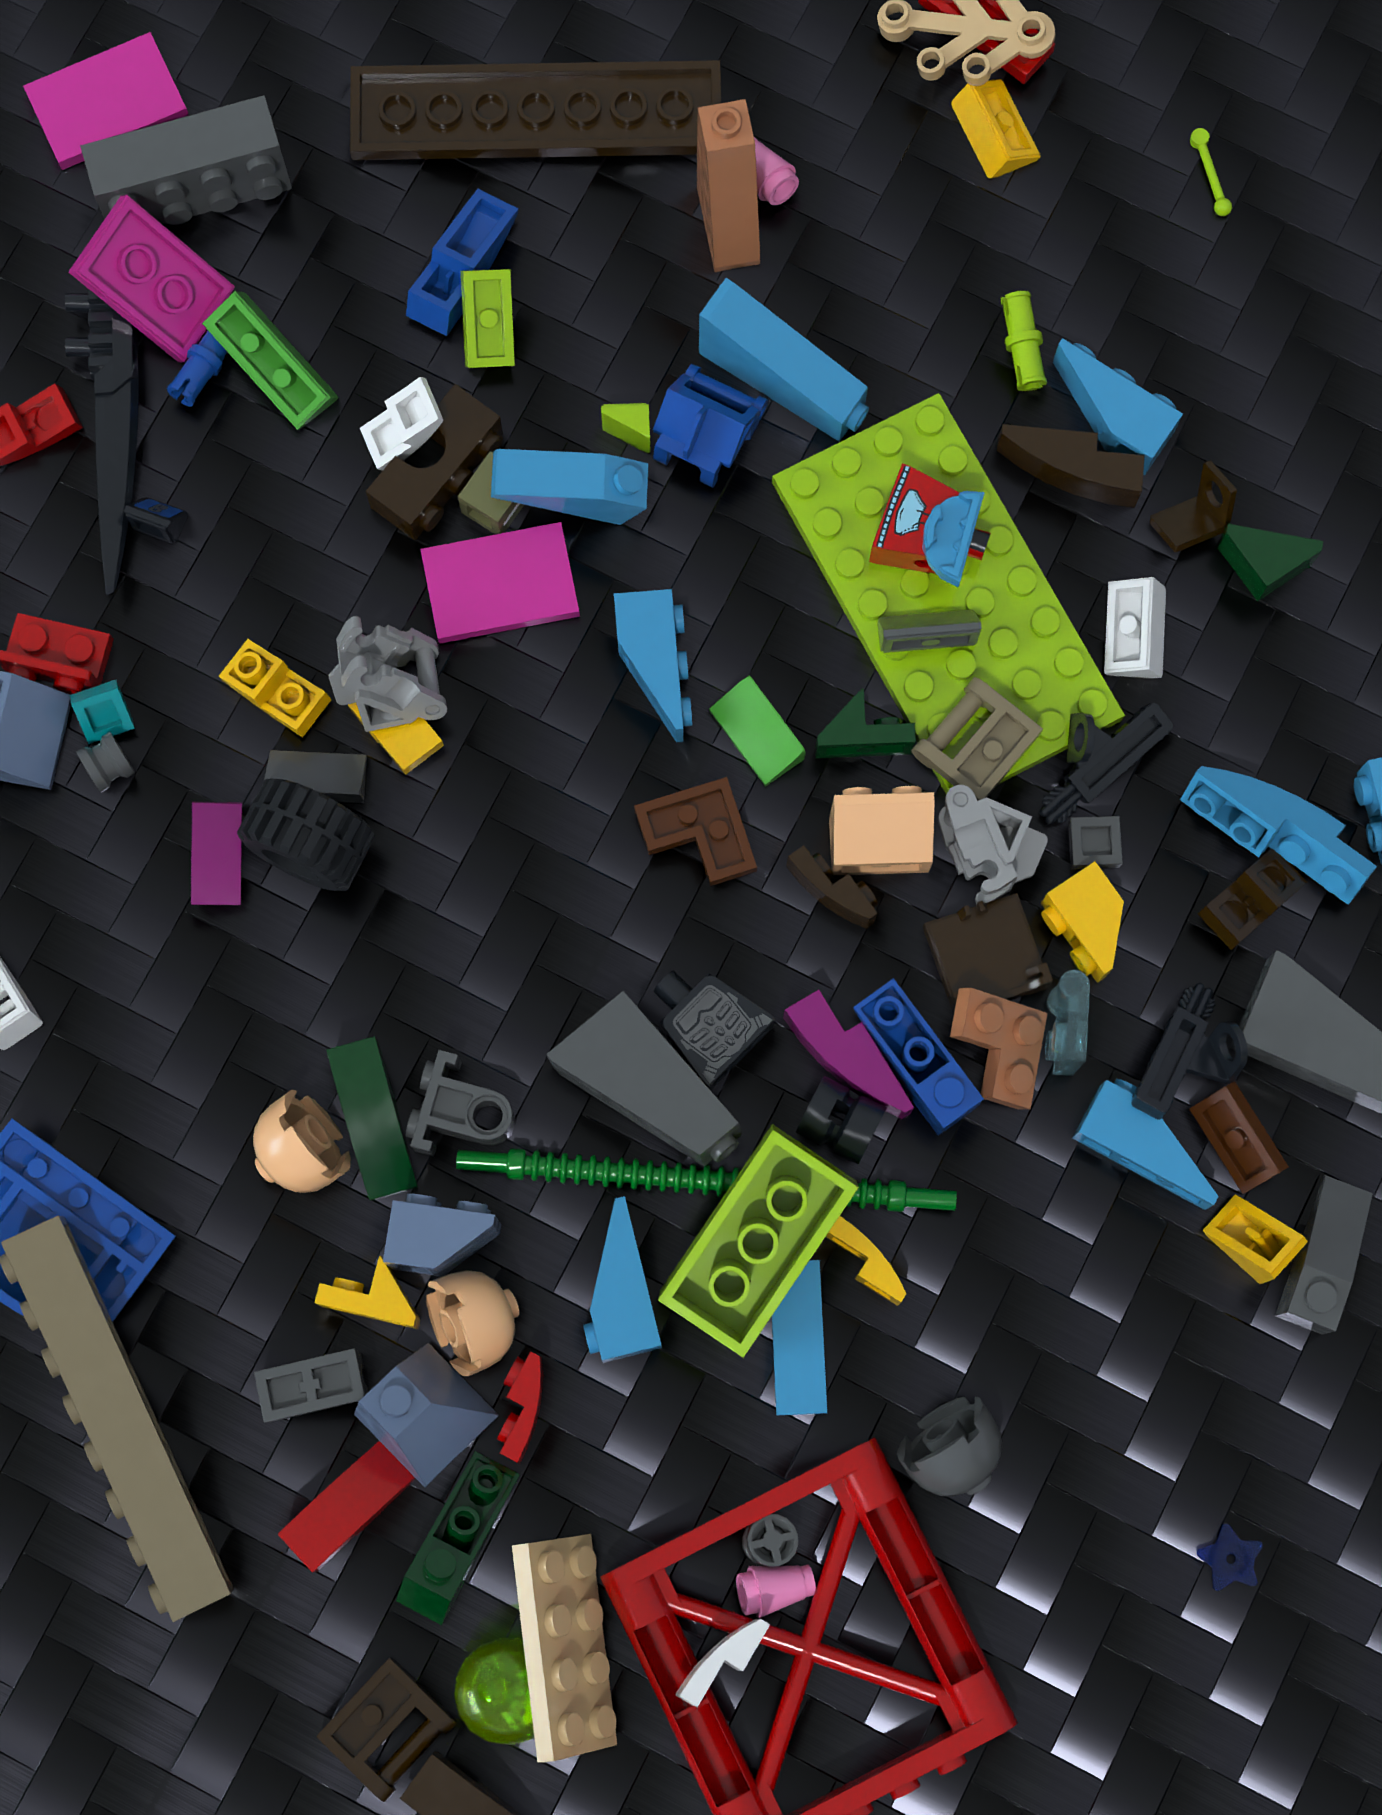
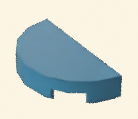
(950, 533)

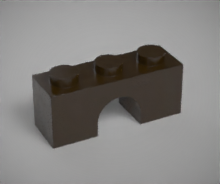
(416, 496)

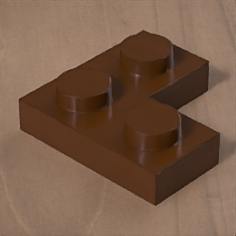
(704, 816)

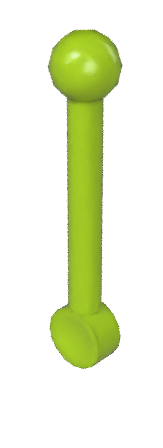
(1199, 140)

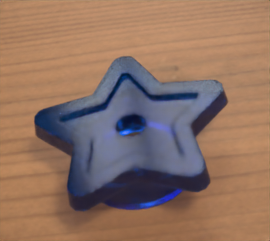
(1244, 1553)

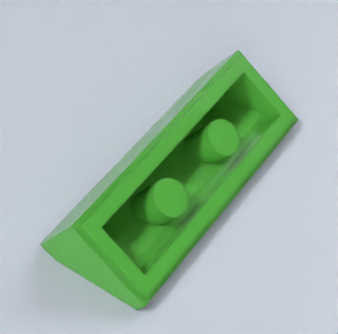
(270, 359)

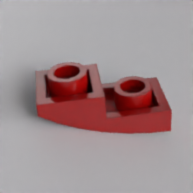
(526, 1389)

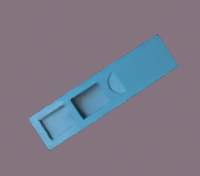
(1268, 816)

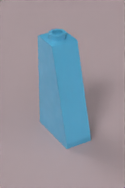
(779, 362)

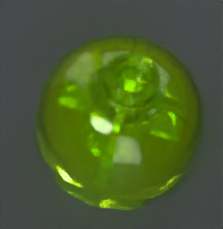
(495, 1692)

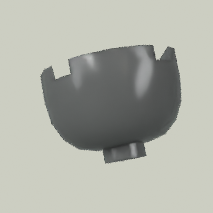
(954, 1450)

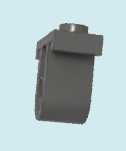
(452, 1108)

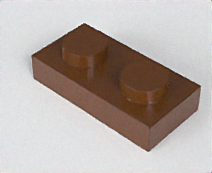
(1238, 1137)

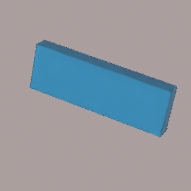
(800, 1347)

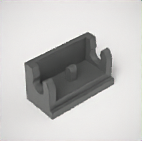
(311, 1385)

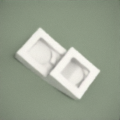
(404, 426)
(733, 1650)

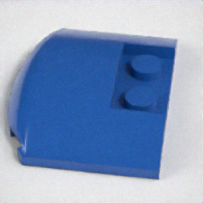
(112, 1234)

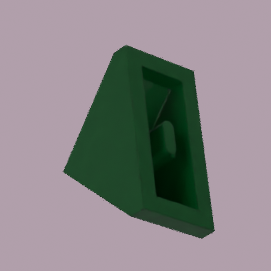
(1265, 557)

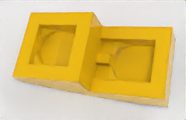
(406, 743)
(876, 1271)

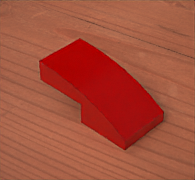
(36, 424)

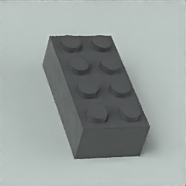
(191, 163)

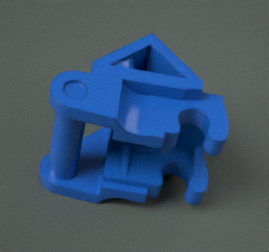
(702, 428)

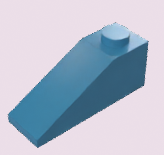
(572, 483)
(1141, 1143)
(621, 1302)

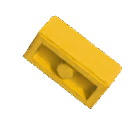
(994, 128)

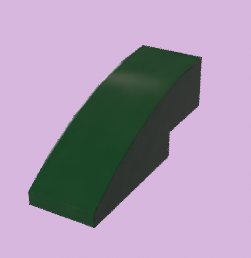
(372, 1118)

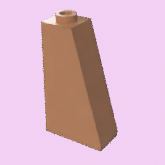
(728, 184)

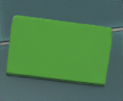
(758, 731)

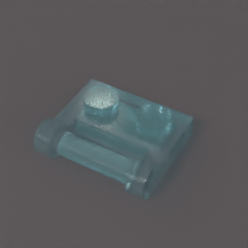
(1068, 1040)

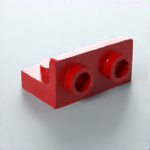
(56, 653)

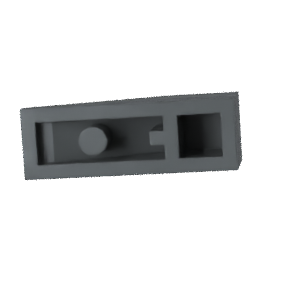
(1328, 1261)

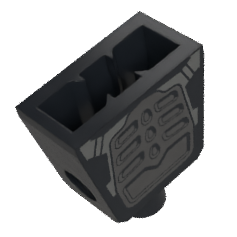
(710, 1025)

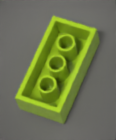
(757, 1240)

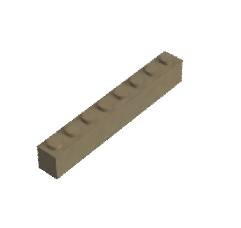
(116, 1417)

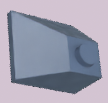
(424, 1413)

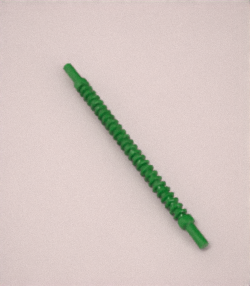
(518, 1164)

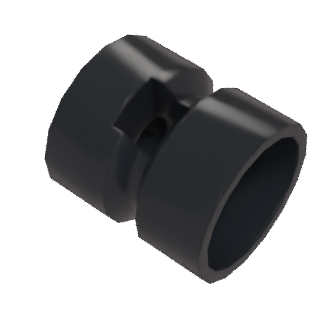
(857, 1128)

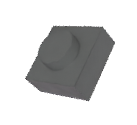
(1095, 840)

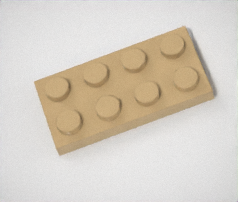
(564, 1647)

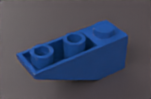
(918, 1057)

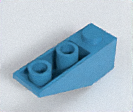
(1115, 406)
(648, 647)

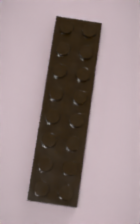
(529, 109)

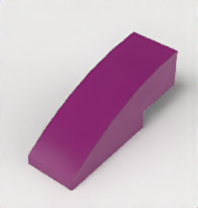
(846, 1055)

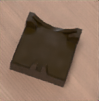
(987, 951)

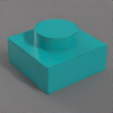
(102, 711)

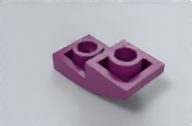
(216, 853)

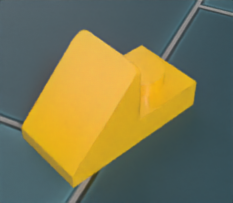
(384, 1303)

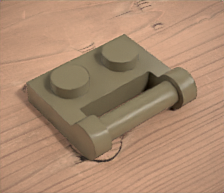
(989, 751)

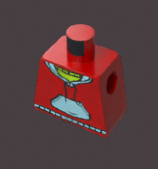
(903, 522)

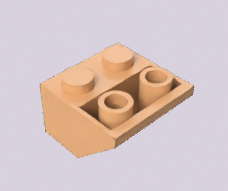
(881, 831)

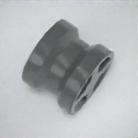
(105, 762)
(779, 1538)

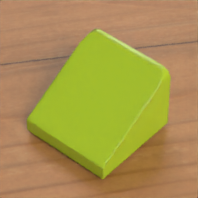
(628, 423)

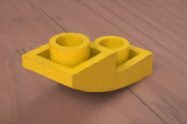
(275, 688)

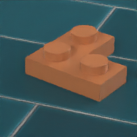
(1013, 1040)

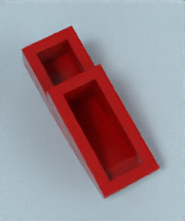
(346, 1507)

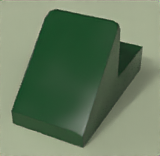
(851, 737)

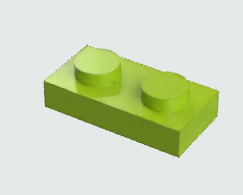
(487, 318)

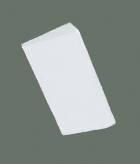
(1135, 628)

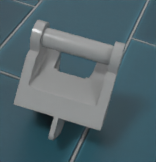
(371, 679)
(989, 841)

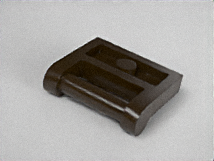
(373, 1716)

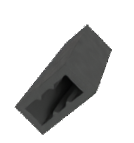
(1312, 1033)
(641, 1076)

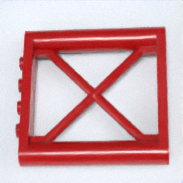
(968, 1686)

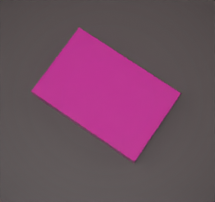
(105, 97)
(151, 278)
(500, 582)

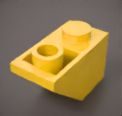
(1089, 917)

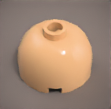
(298, 1145)
(472, 1317)

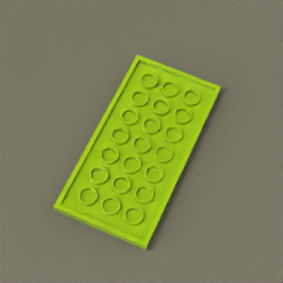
(1025, 639)

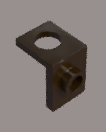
(1200, 516)

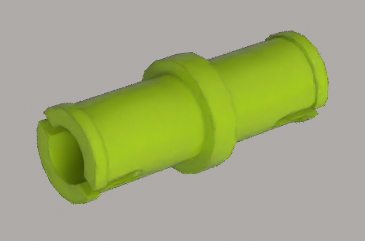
(1023, 340)

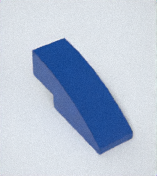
(466, 245)

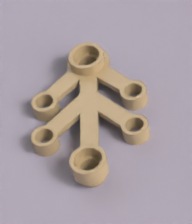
(971, 32)

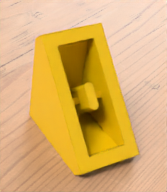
(1254, 1239)

